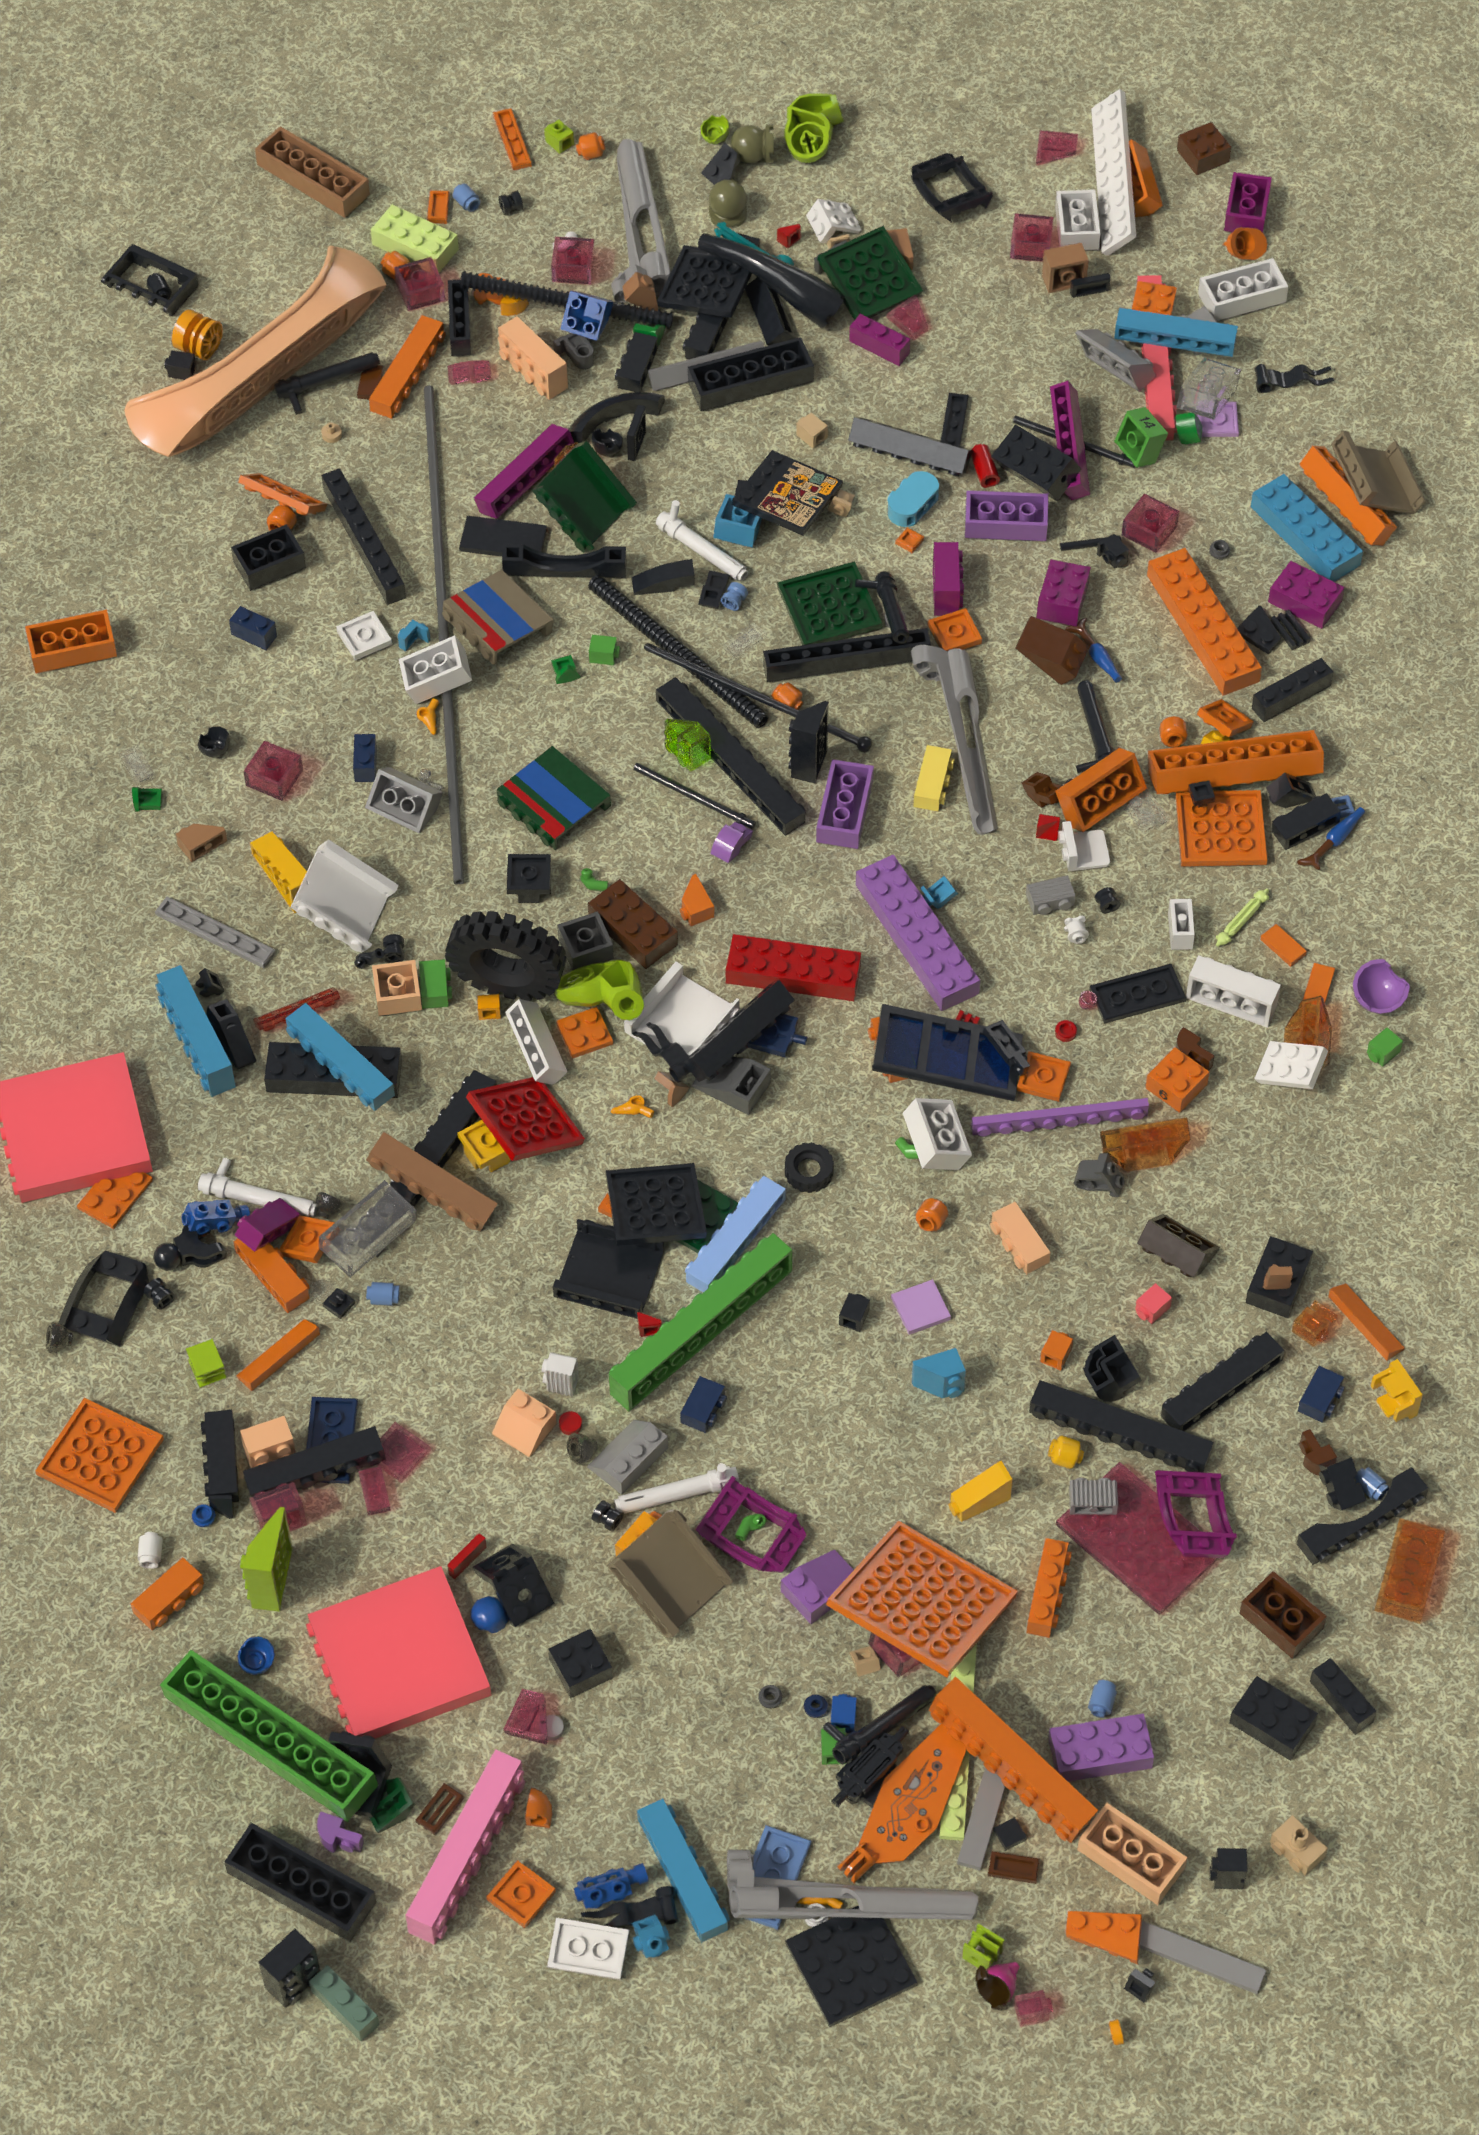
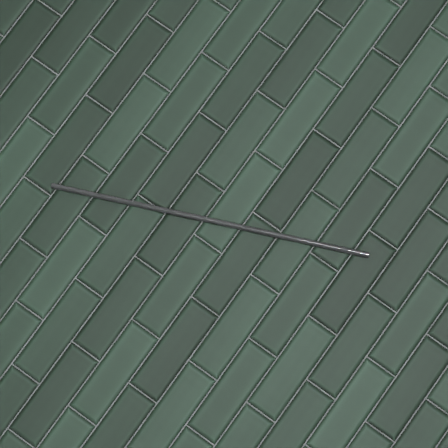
(443, 630)

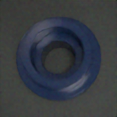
(815, 1712)

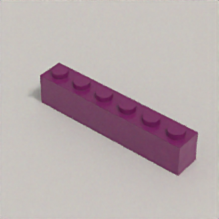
(1070, 434)
(522, 472)

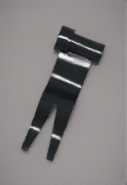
(1268, 378)
(671, 1053)
(660, 1905)

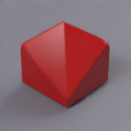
(789, 235)
(1048, 827)
(647, 1324)

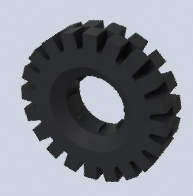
(472, 956)

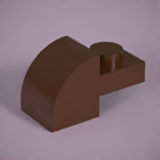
(1041, 789)
(1190, 1045)
(1314, 1452)

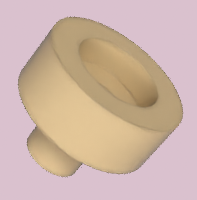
(331, 433)

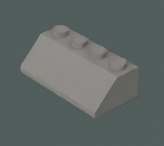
(1116, 358)

